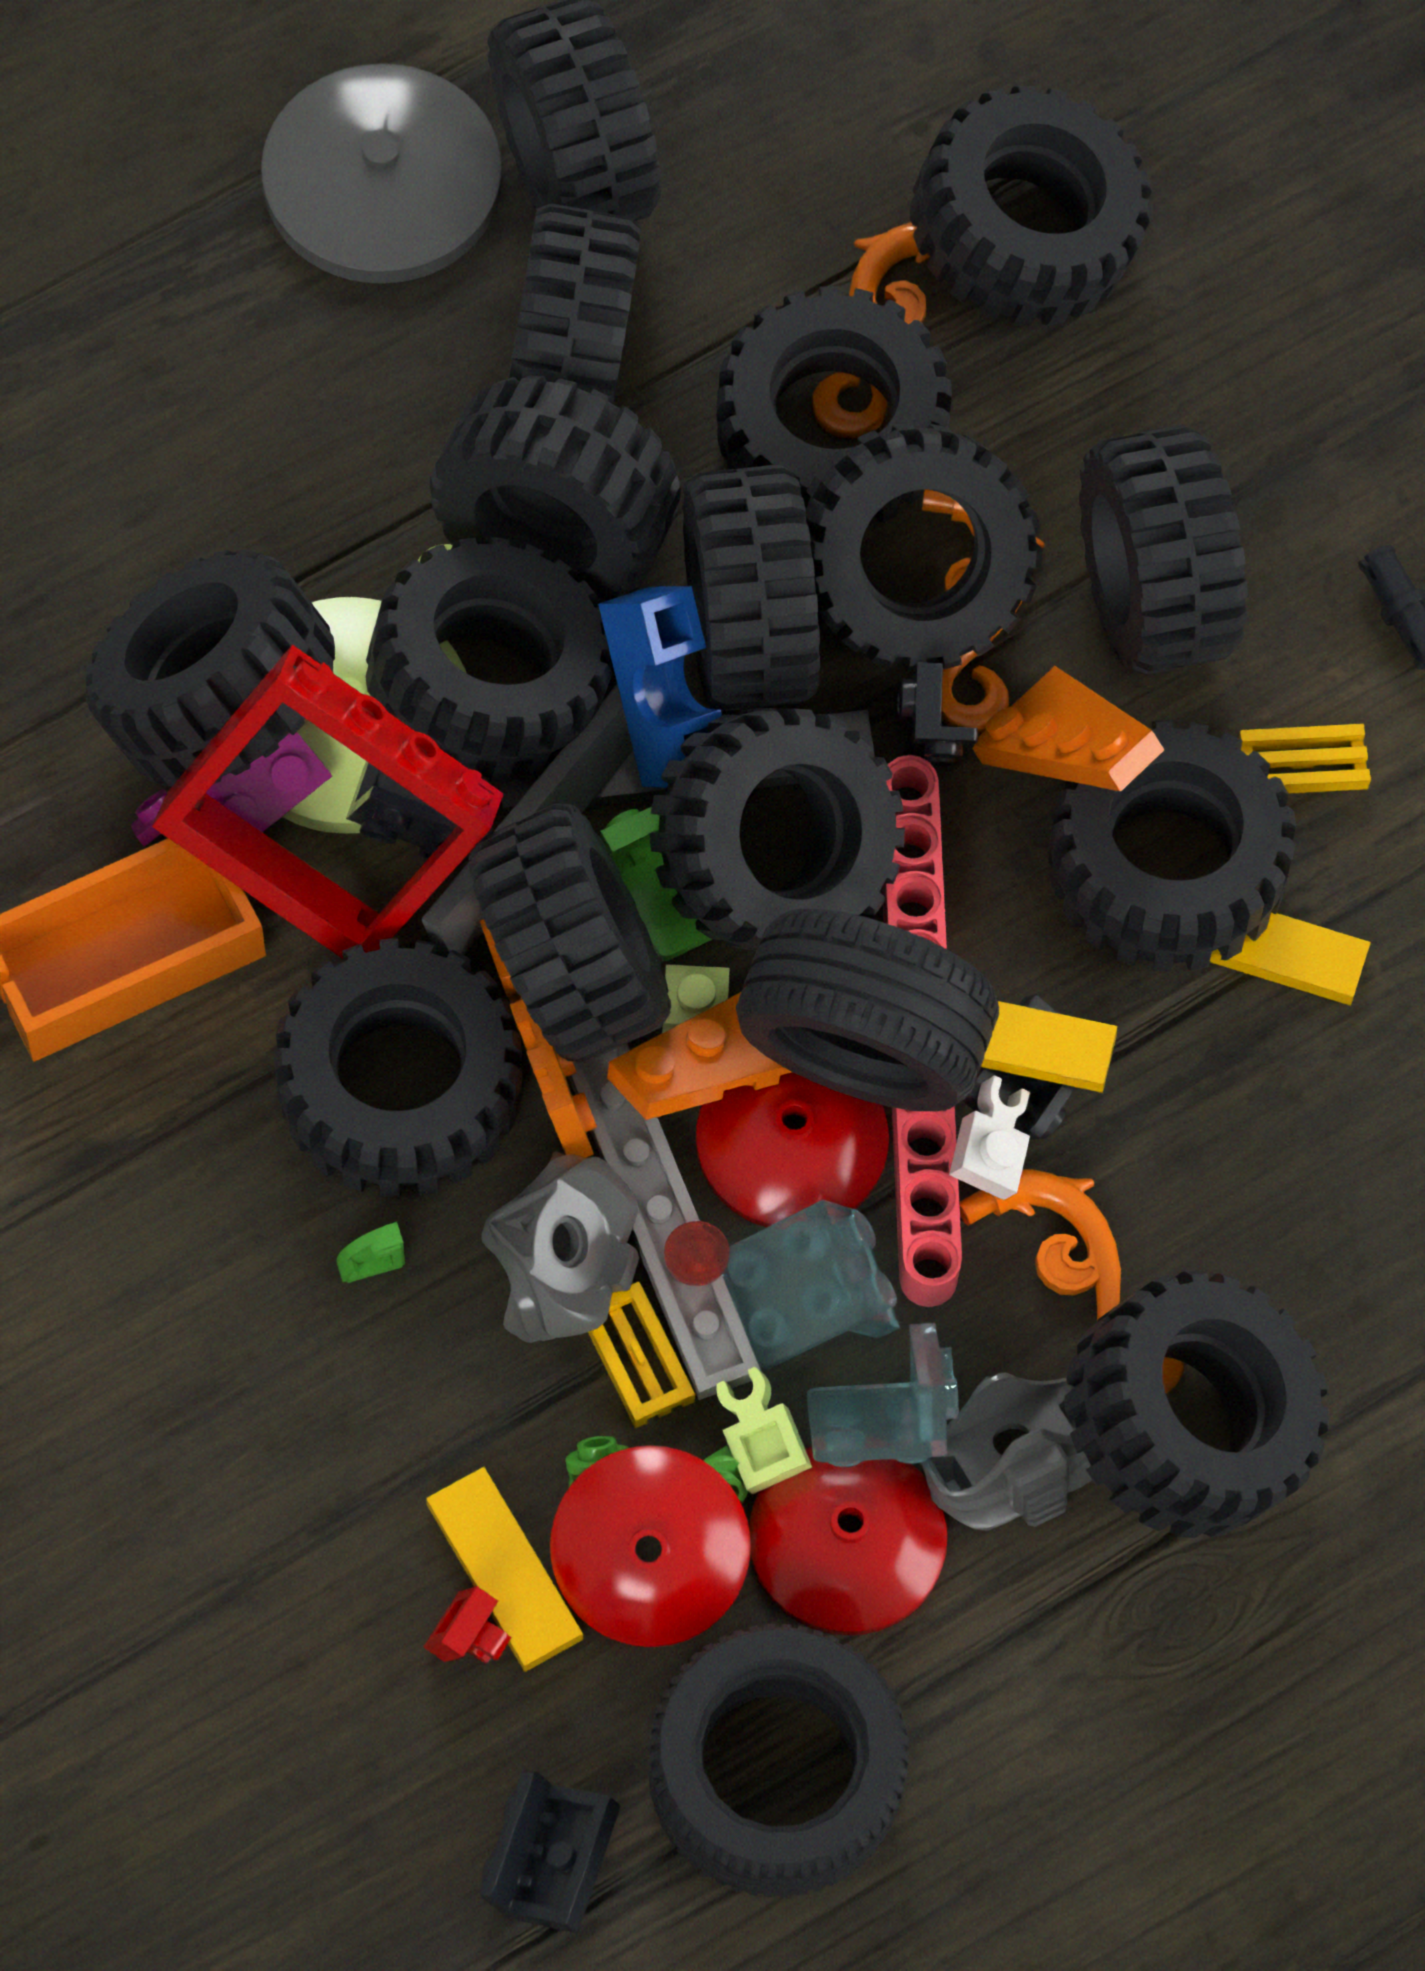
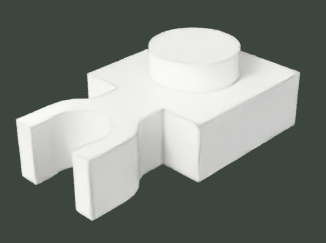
(988, 1147)

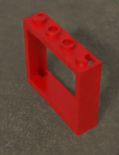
(279, 876)

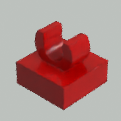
(466, 1629)

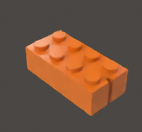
(120, 945)

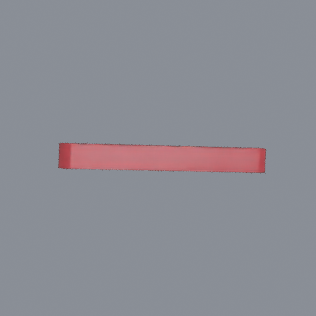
(916, 1174)

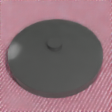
(381, 173)

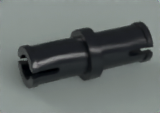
(1400, 600)

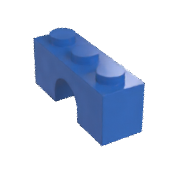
(647, 646)

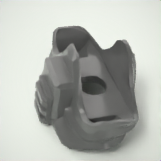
(565, 1274)
(1031, 1475)

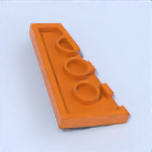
(1068, 735)
(692, 1064)
(568, 1113)

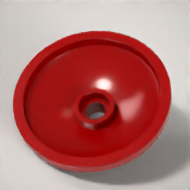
(777, 1171)
(660, 1496)
(843, 1578)

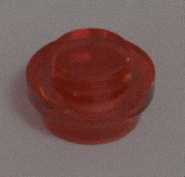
(696, 1253)

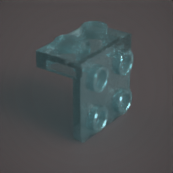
(809, 1283)
(892, 1418)

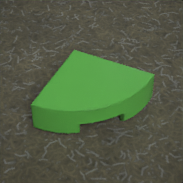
(372, 1254)

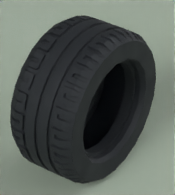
(868, 1009)
(803, 1668)

